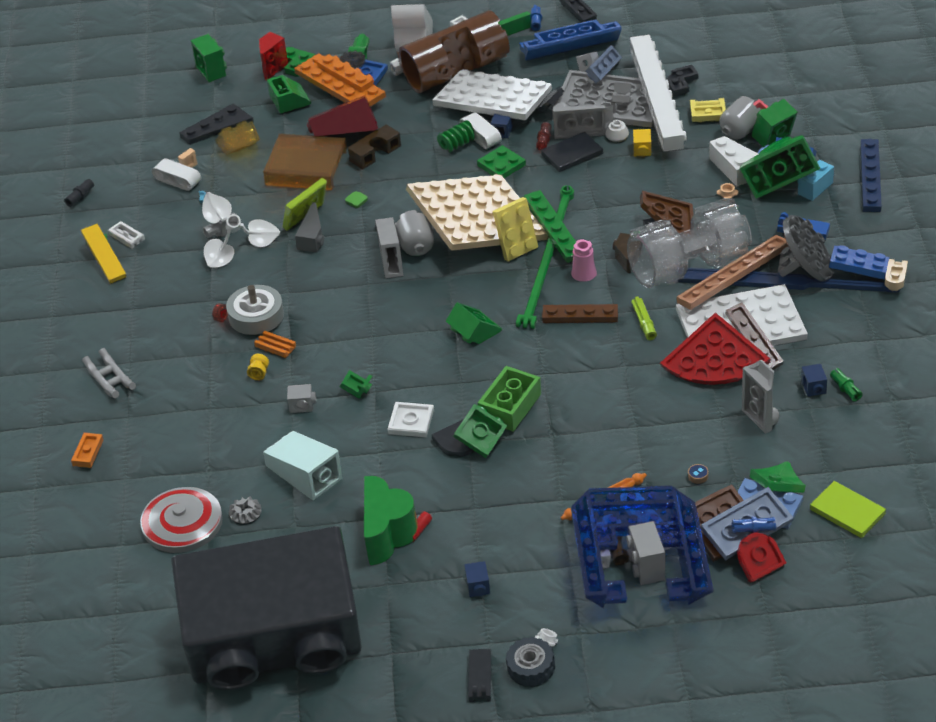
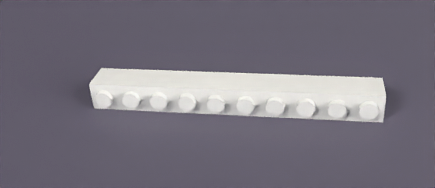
(657, 93)

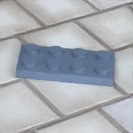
(762, 505)

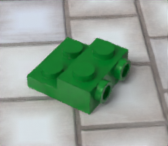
(480, 430)

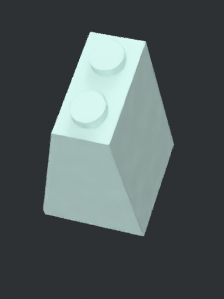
(304, 463)

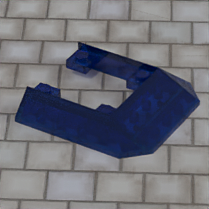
(607, 514)

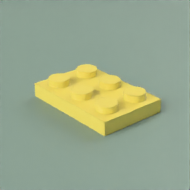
(515, 229)

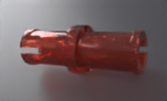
(543, 136)

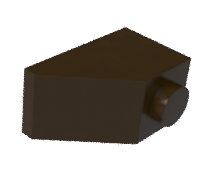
(620, 248)

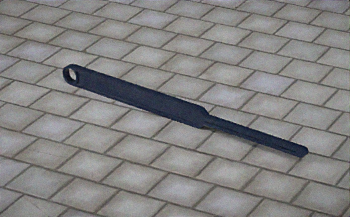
(791, 281)

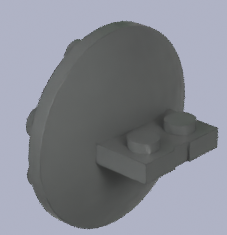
(804, 250)

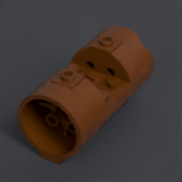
(453, 49)

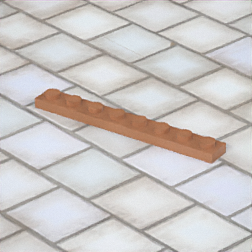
(732, 272)

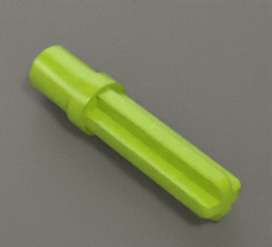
(645, 322)

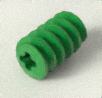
(456, 136)

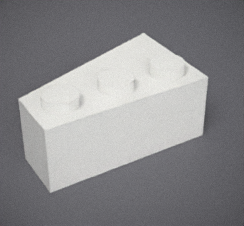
(729, 157)

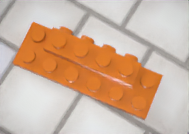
(339, 79)

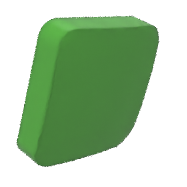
(356, 199)

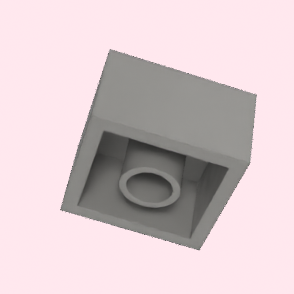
(646, 553)

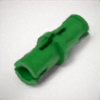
(846, 384)

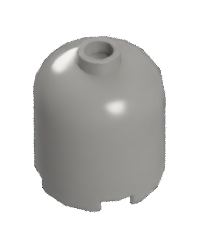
(739, 118)
(414, 233)

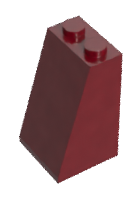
(345, 118)

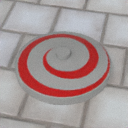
(181, 519)

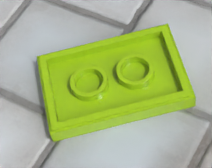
(299, 206)
(847, 509)

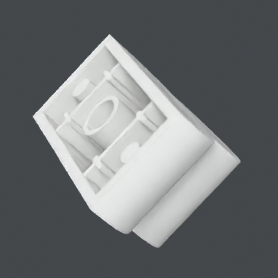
(410, 23)

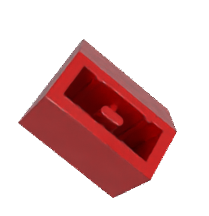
(272, 54)

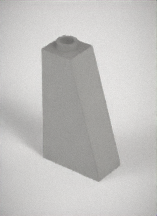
(389, 247)

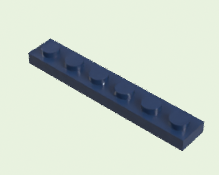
(870, 175)

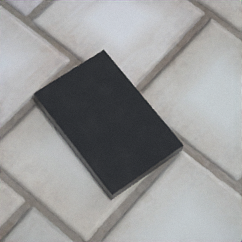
(571, 151)

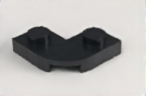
(679, 77)

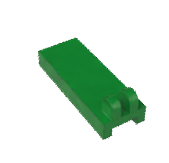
(516, 23)

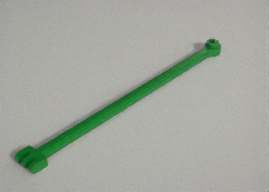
(528, 317)

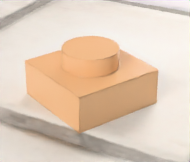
(188, 158)

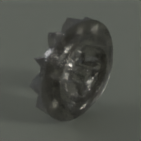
(359, 58)

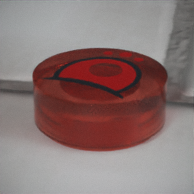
(219, 312)

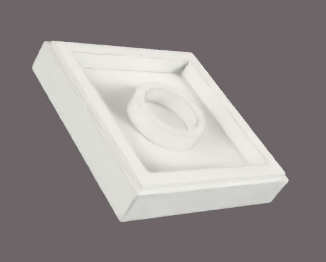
(410, 419)

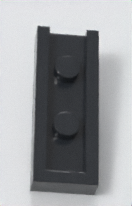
(579, 10)
(479, 674)

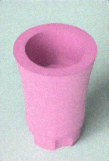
(583, 261)

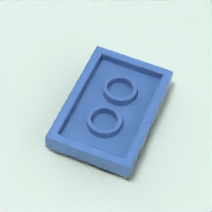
(789, 499)

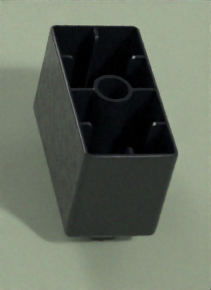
(266, 607)

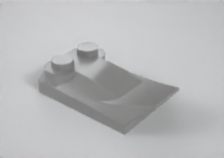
(577, 119)
(758, 395)

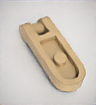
(895, 274)

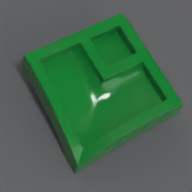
(778, 478)

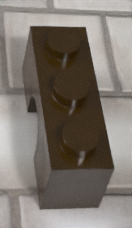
(383, 139)

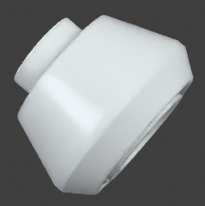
(617, 131)

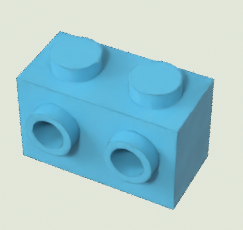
(816, 182)

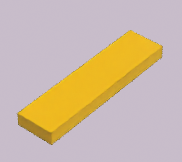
(103, 253)

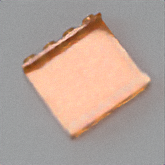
(303, 160)

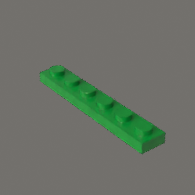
(551, 224)

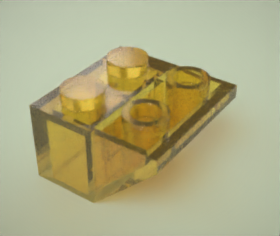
(238, 138)

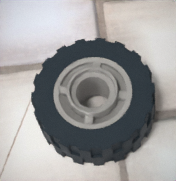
(530, 661)

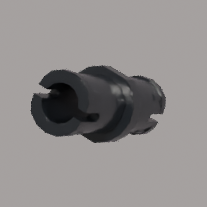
(79, 192)

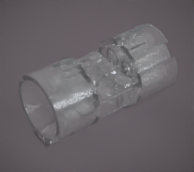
(662, 254)

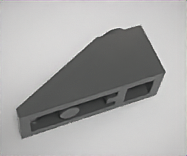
(309, 234)

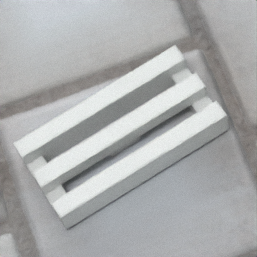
(123, 236)

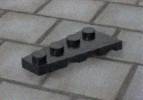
(215, 123)

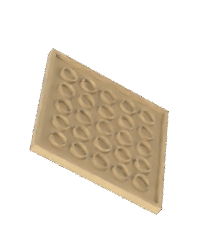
(464, 208)

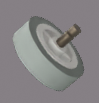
(255, 309)

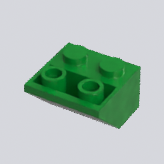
(287, 94)

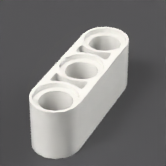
(484, 132)
(176, 174)

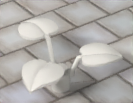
(219, 253)

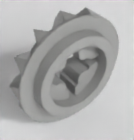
(247, 515)

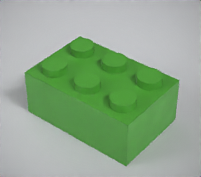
(511, 396)

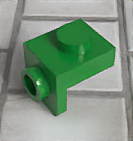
(355, 384)

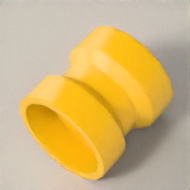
(258, 367)

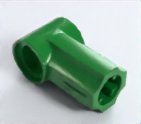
(360, 44)

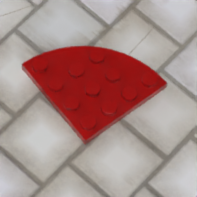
(713, 354)

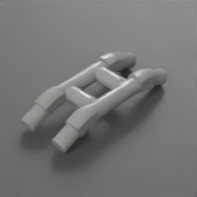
(110, 367)

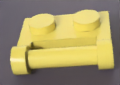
(707, 110)

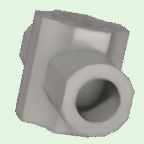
(217, 229)

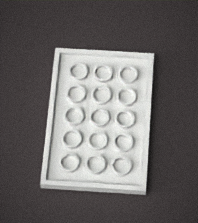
(492, 94)
(768, 306)

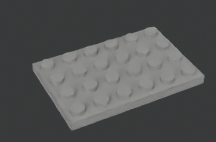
(582, 91)

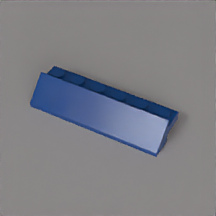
(570, 38)

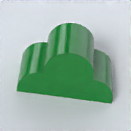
(779, 165)
(388, 519)

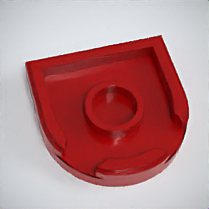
(759, 555)

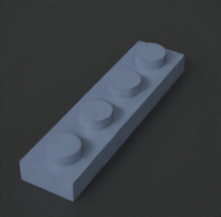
(603, 64)

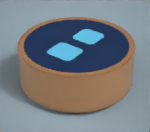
(698, 473)

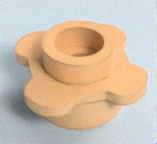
(727, 191)

